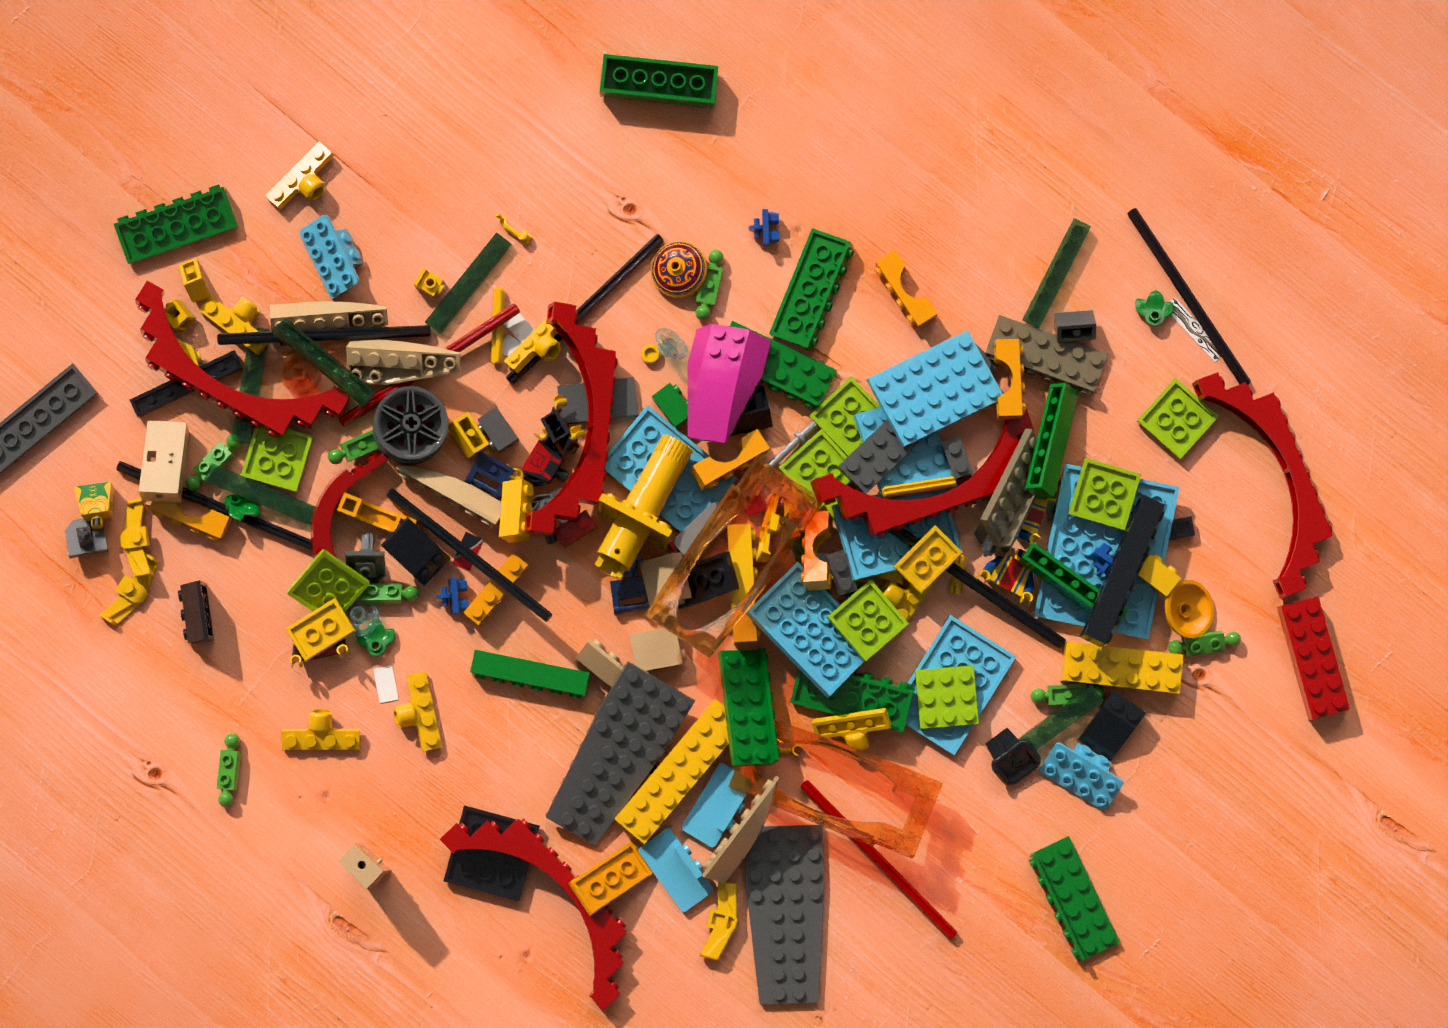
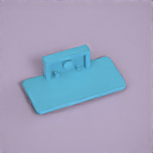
(332, 255)
(1082, 773)
(714, 808)
(676, 869)

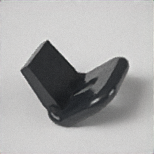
(1006, 745)

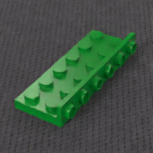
(175, 224)
(812, 289)
(795, 373)
(858, 694)
(748, 707)
(1073, 899)

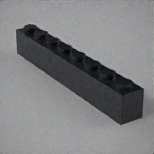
(1122, 571)

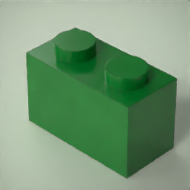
(672, 404)

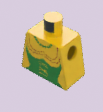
(96, 502)

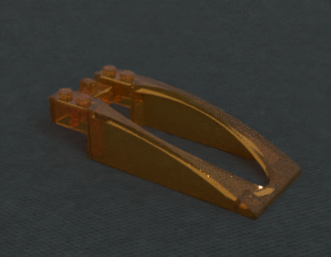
(737, 498)
(902, 841)

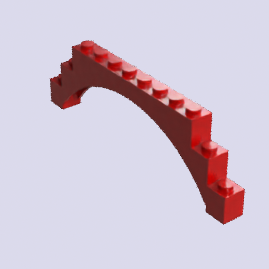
(598, 376)
(270, 414)
(1272, 425)
(886, 514)
(522, 843)

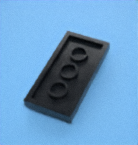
(711, 579)

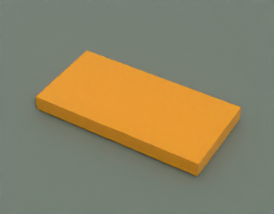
(610, 878)

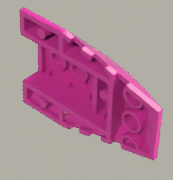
(722, 378)

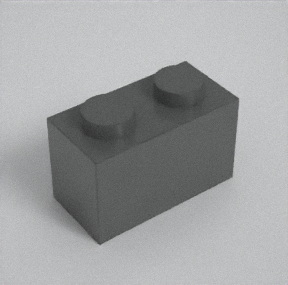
(1075, 326)
(497, 429)
(956, 458)
(841, 572)

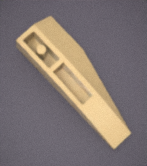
(327, 316)
(397, 362)
(458, 492)
(599, 662)
(733, 850)

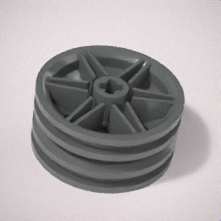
(387, 438)

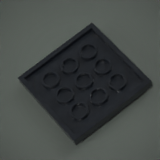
(488, 869)

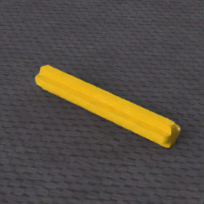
(497, 334)
(918, 487)

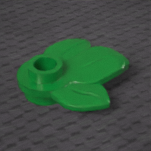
(1154, 306)
(240, 506)
(378, 636)

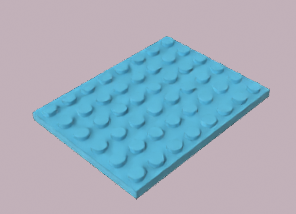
(1074, 540)

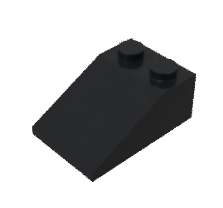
(415, 551)
(1112, 725)

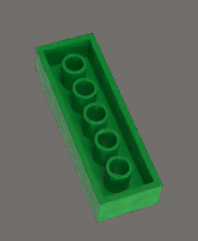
(658, 81)

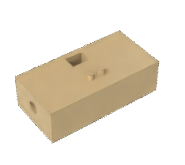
(164, 461)
(364, 865)

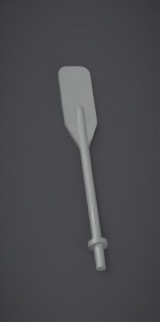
(687, 536)

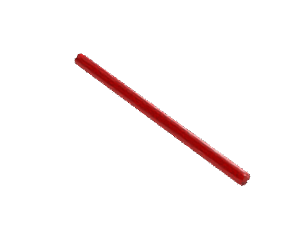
(457, 346)
(884, 865)

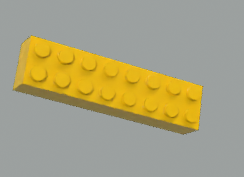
(676, 774)

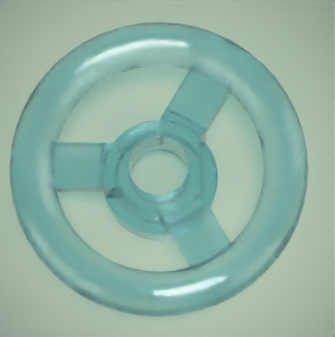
(668, 346)
(357, 610)

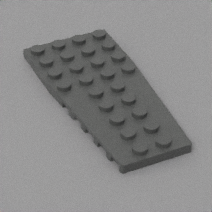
(618, 751)
(786, 912)

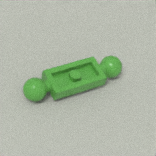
(708, 291)
(354, 448)
(219, 455)
(388, 593)
(1207, 643)
(1060, 693)
(229, 770)

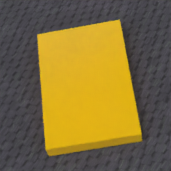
(927, 559)
(320, 629)

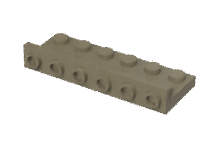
(1053, 360)
(1011, 500)

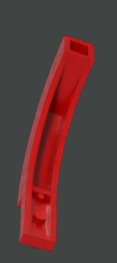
(328, 499)

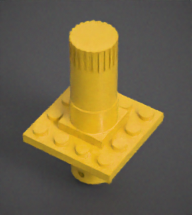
(638, 515)

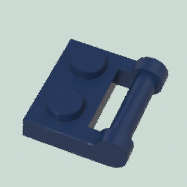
(493, 470)
(628, 589)

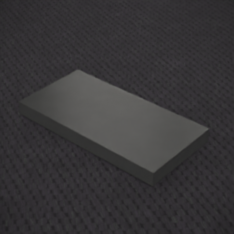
(577, 408)

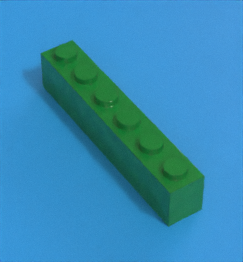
(1052, 440)
(1061, 578)
(530, 673)

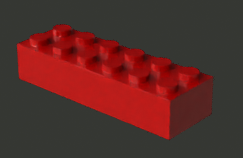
(1313, 658)

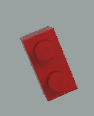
(575, 529)

